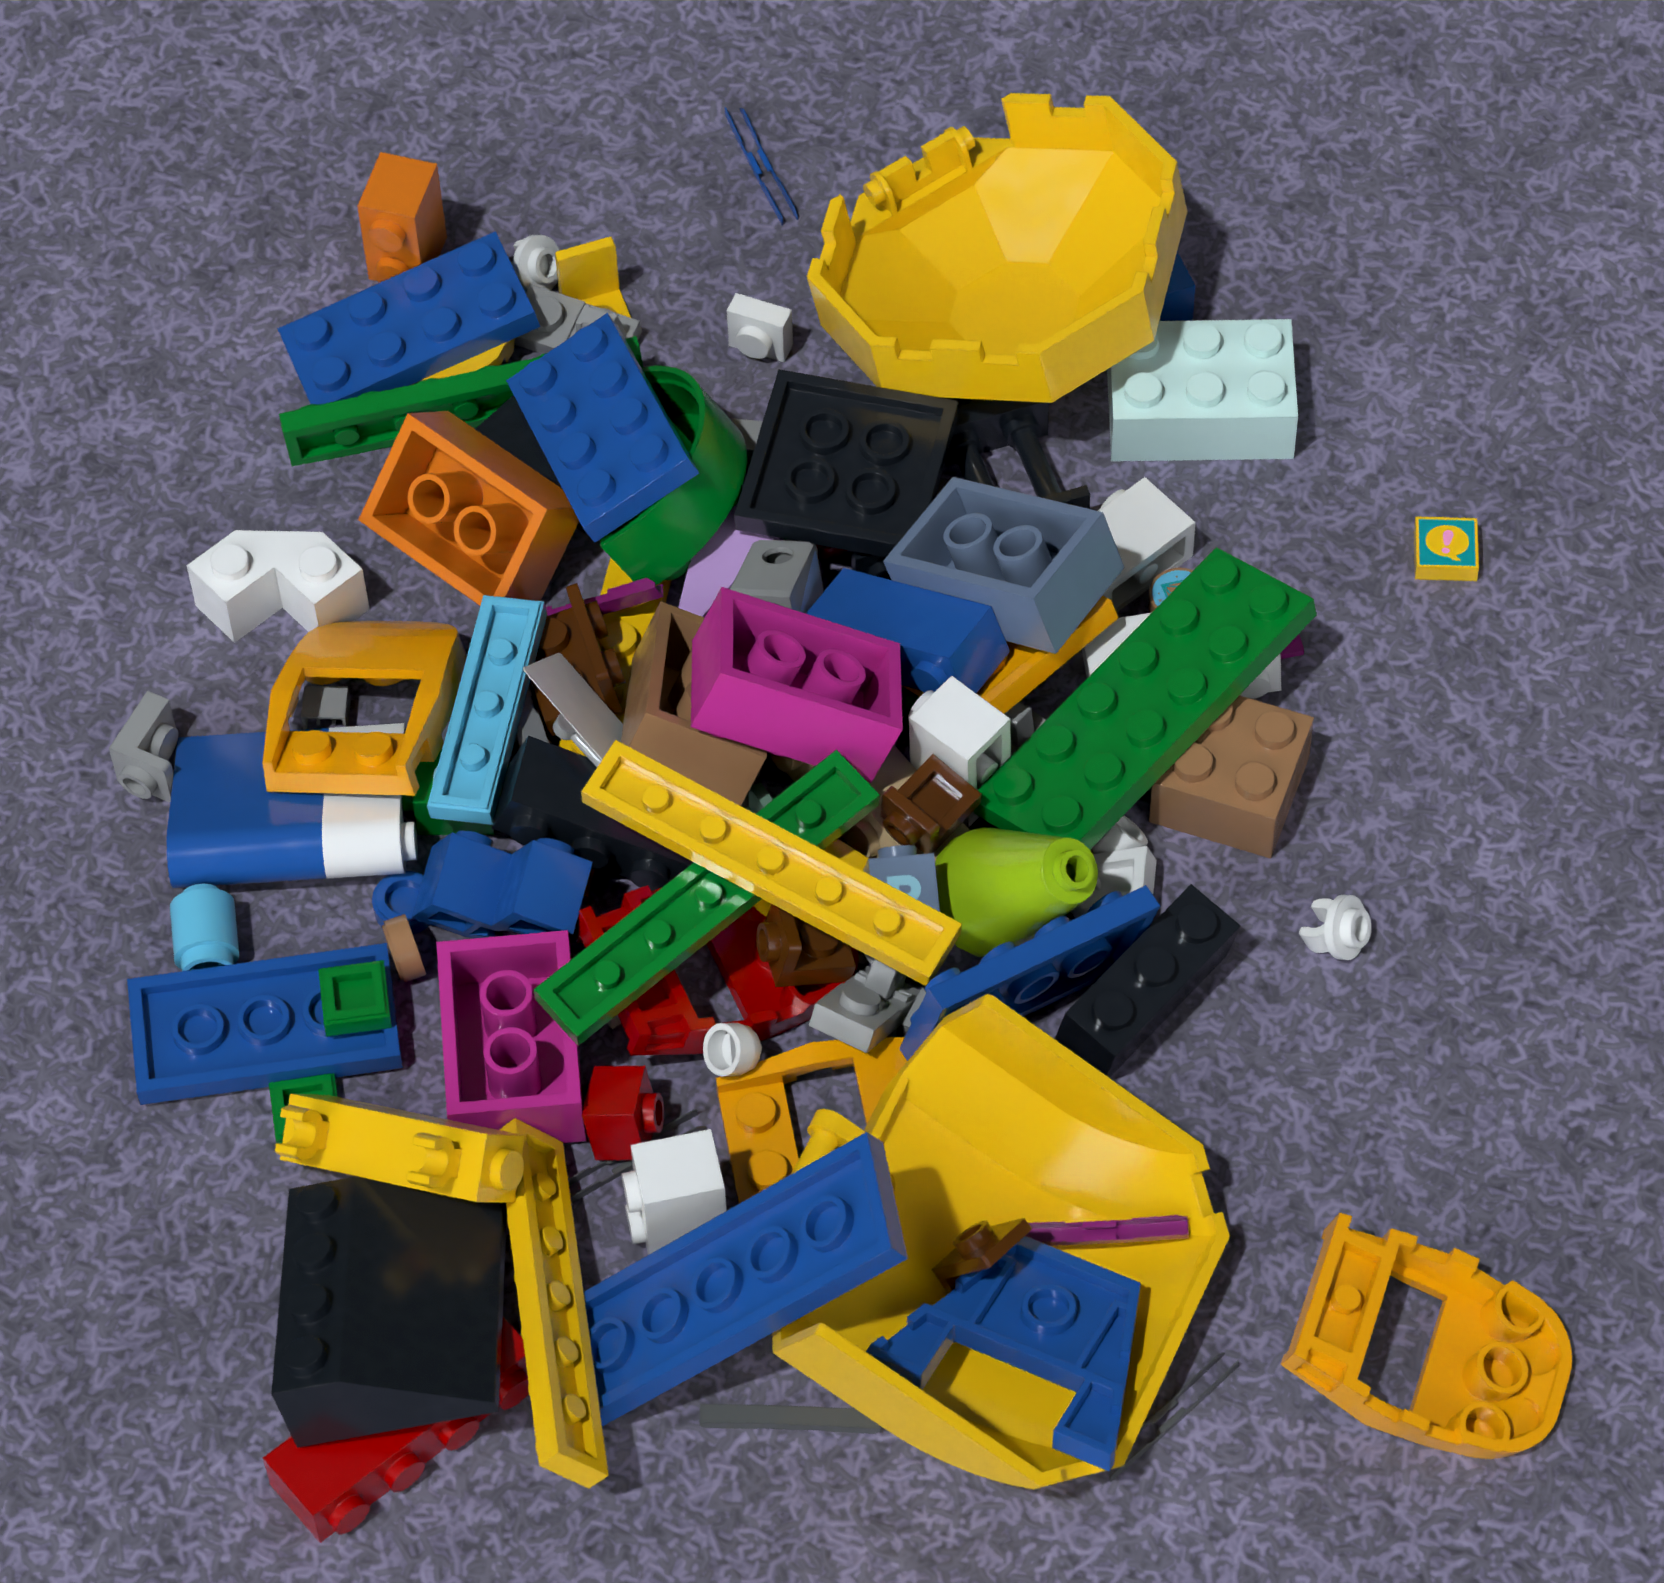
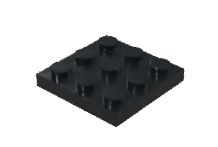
(844, 463)

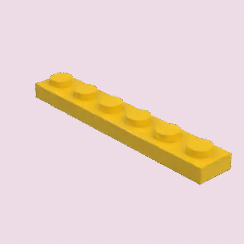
(771, 863)
(554, 1314)

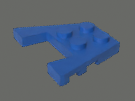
(1043, 1317)

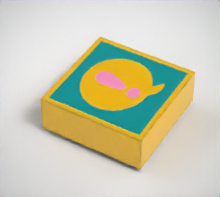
(1446, 548)

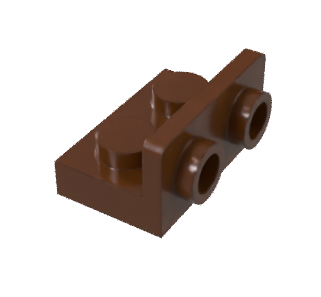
(576, 637)

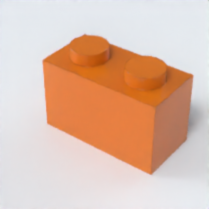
(401, 216)

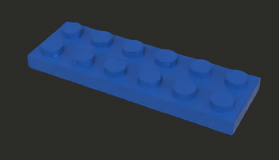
(743, 1275)

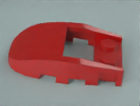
(664, 1018)

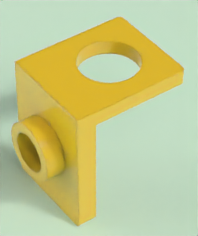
(591, 274)

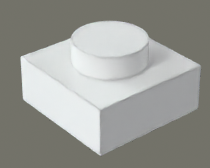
(759, 328)

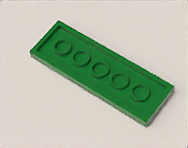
(1146, 702)

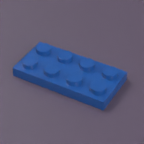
(411, 324)
(601, 427)
(1042, 970)
(248, 1027)

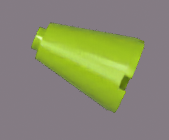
(1010, 884)

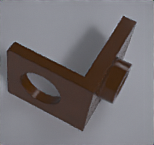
(979, 1249)

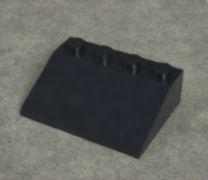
(387, 1309)

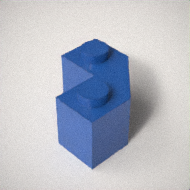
(486, 890)

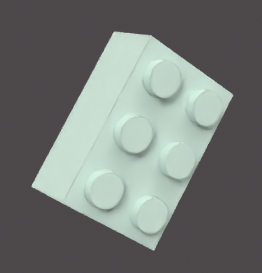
(1206, 393)

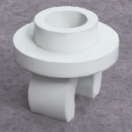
(536, 261)
(1344, 927)

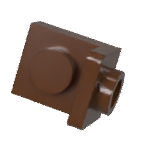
(801, 952)

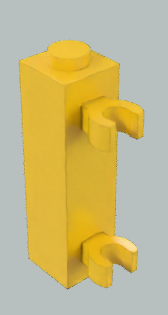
(402, 1148)

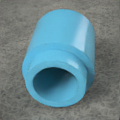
(204, 928)

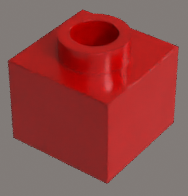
(621, 1111)

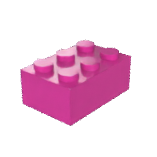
(795, 683)
(499, 1043)

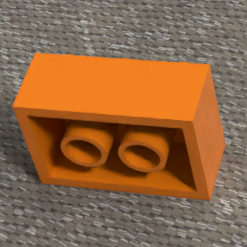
(469, 510)

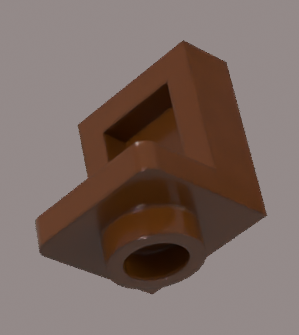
(928, 806)

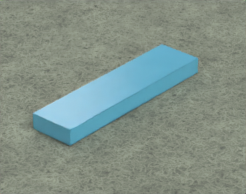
(487, 710)

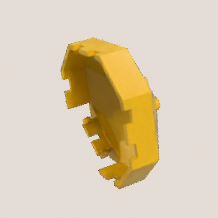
(1004, 256)

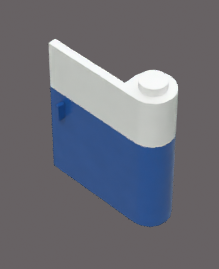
(238, 833)

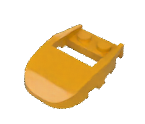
(355, 760)
(757, 1109)
(1492, 1359)

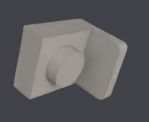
(144, 747)

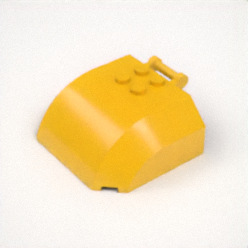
(999, 1131)

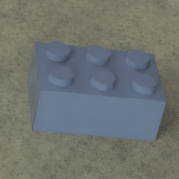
(1014, 551)

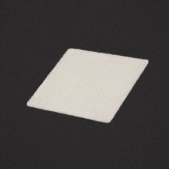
(576, 702)

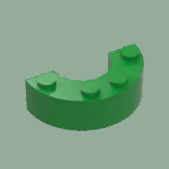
(676, 527)

